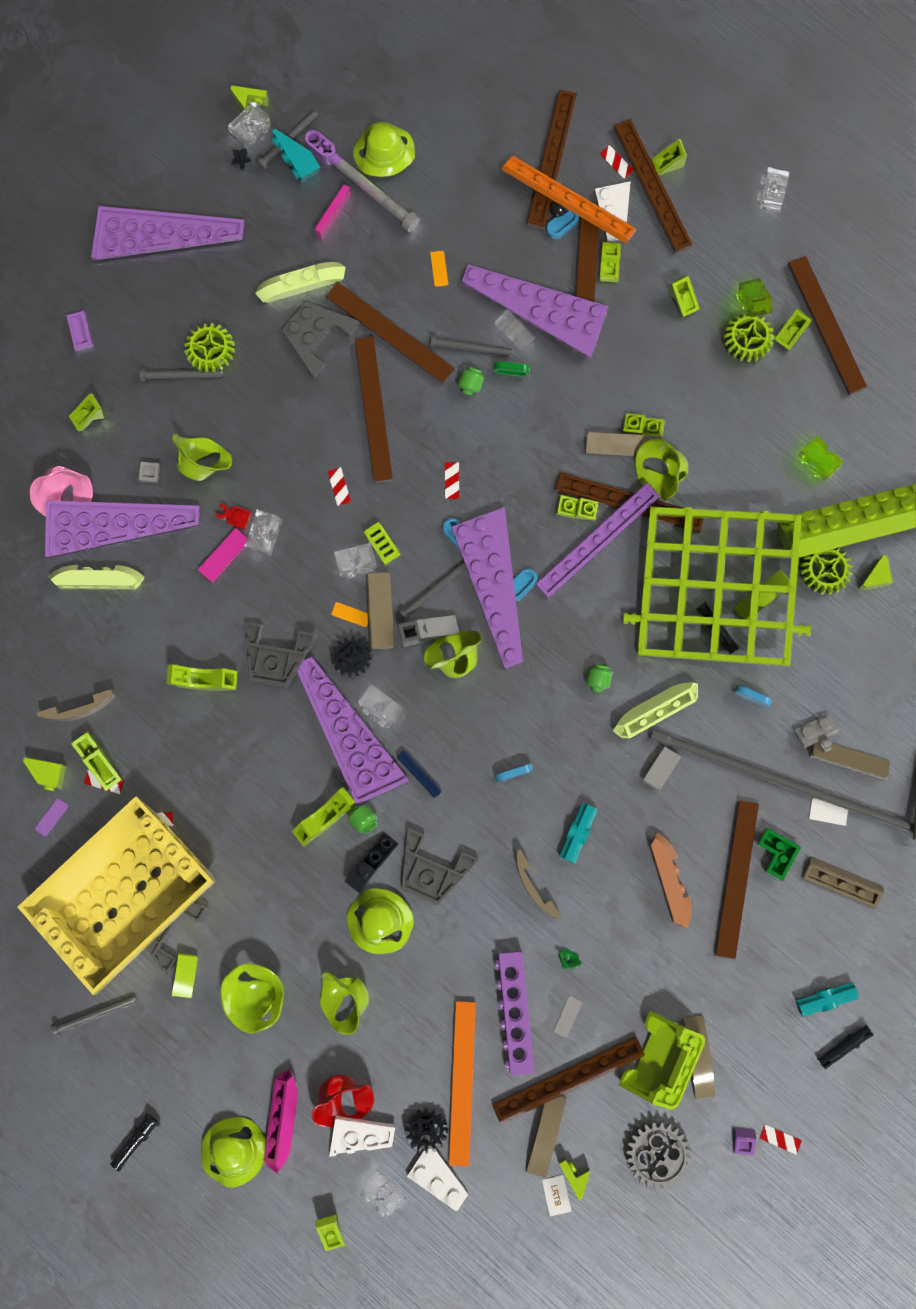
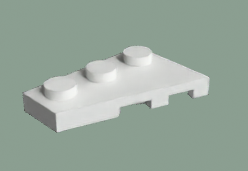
(615, 201)
(359, 1134)
(437, 1178)

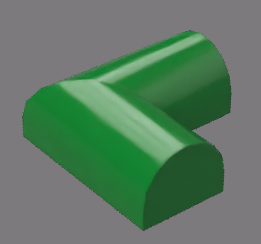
(783, 850)

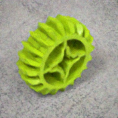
(756, 339)
(224, 351)
(831, 575)

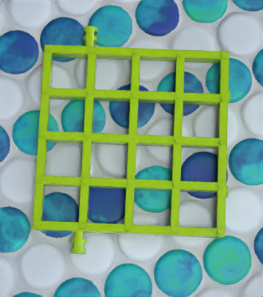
(722, 550)

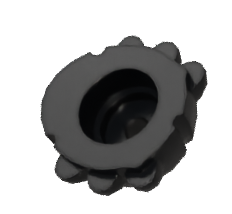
(557, 209)

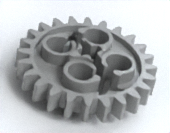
(643, 1144)

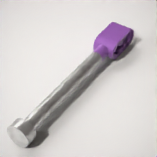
(409, 220)

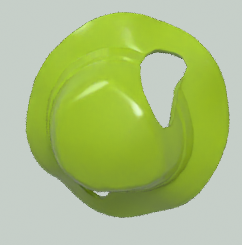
(384, 151)
(196, 448)
(664, 484)
(465, 654)
(382, 915)
(332, 995)
(249, 1001)
(234, 1157)

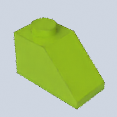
(46, 773)

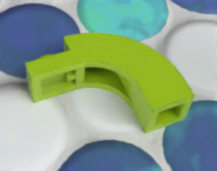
(201, 679)
(324, 817)

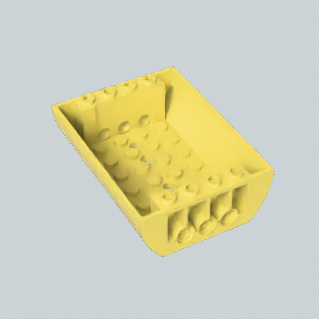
(106, 877)

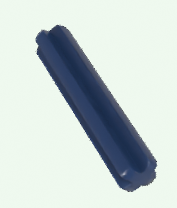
(419, 774)

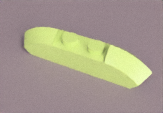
(300, 281)
(120, 578)
(656, 709)

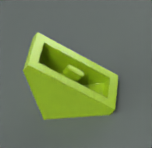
(670, 158)
(879, 576)

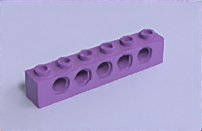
(525, 1064)

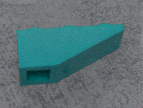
(299, 158)

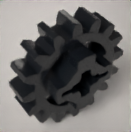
(360, 658)
(430, 1122)

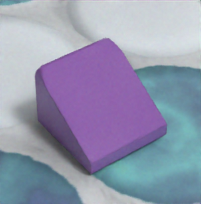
(744, 1141)

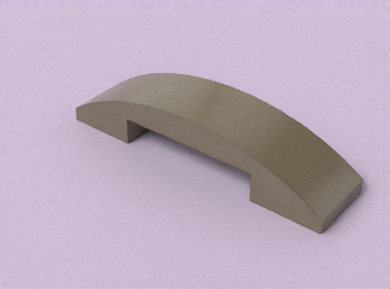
(100, 701)
(548, 907)
(703, 1073)
(546, 1137)

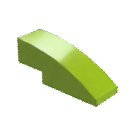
(765, 599)
(96, 760)

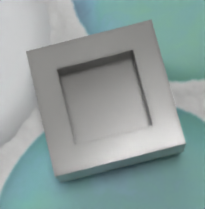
(149, 472)

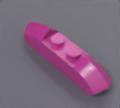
(281, 1121)

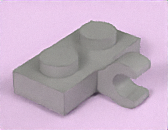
(817, 731)

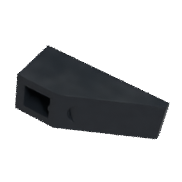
(371, 862)

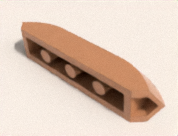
(678, 906)

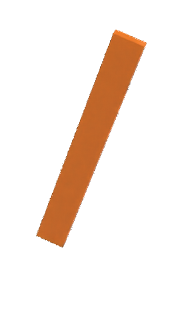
(569, 199)
(462, 1083)

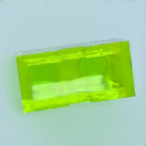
(754, 298)
(820, 459)

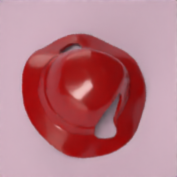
(330, 1100)

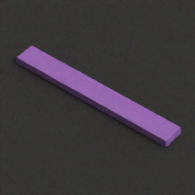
(597, 540)

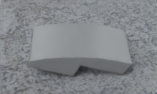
(661, 769)

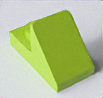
(245, 96)
(684, 296)
(793, 329)
(86, 412)
(577, 1182)
(330, 1232)

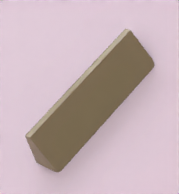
(615, 443)
(380, 611)
(852, 760)
(843, 882)

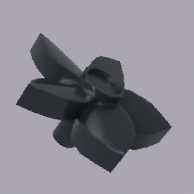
(241, 158)

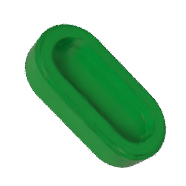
(511, 369)

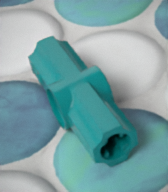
(578, 833)
(827, 999)

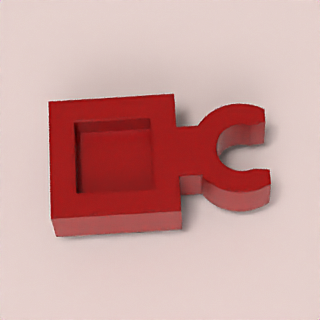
(236, 517)

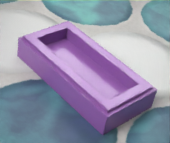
(79, 330)

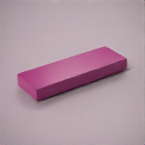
(332, 211)
(223, 555)

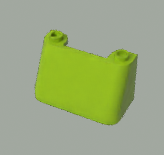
(667, 1062)

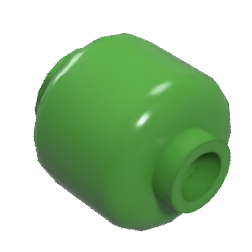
(470, 381)
(599, 677)
(363, 819)

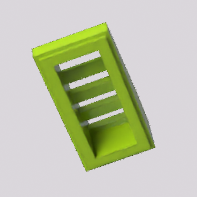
(367, 533)

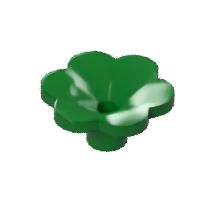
(569, 959)

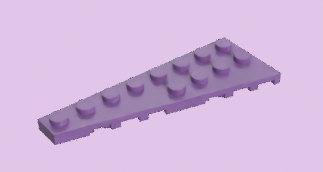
(135, 231)
(559, 314)
(87, 525)
(488, 561)
(358, 753)

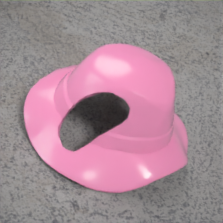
(54, 482)

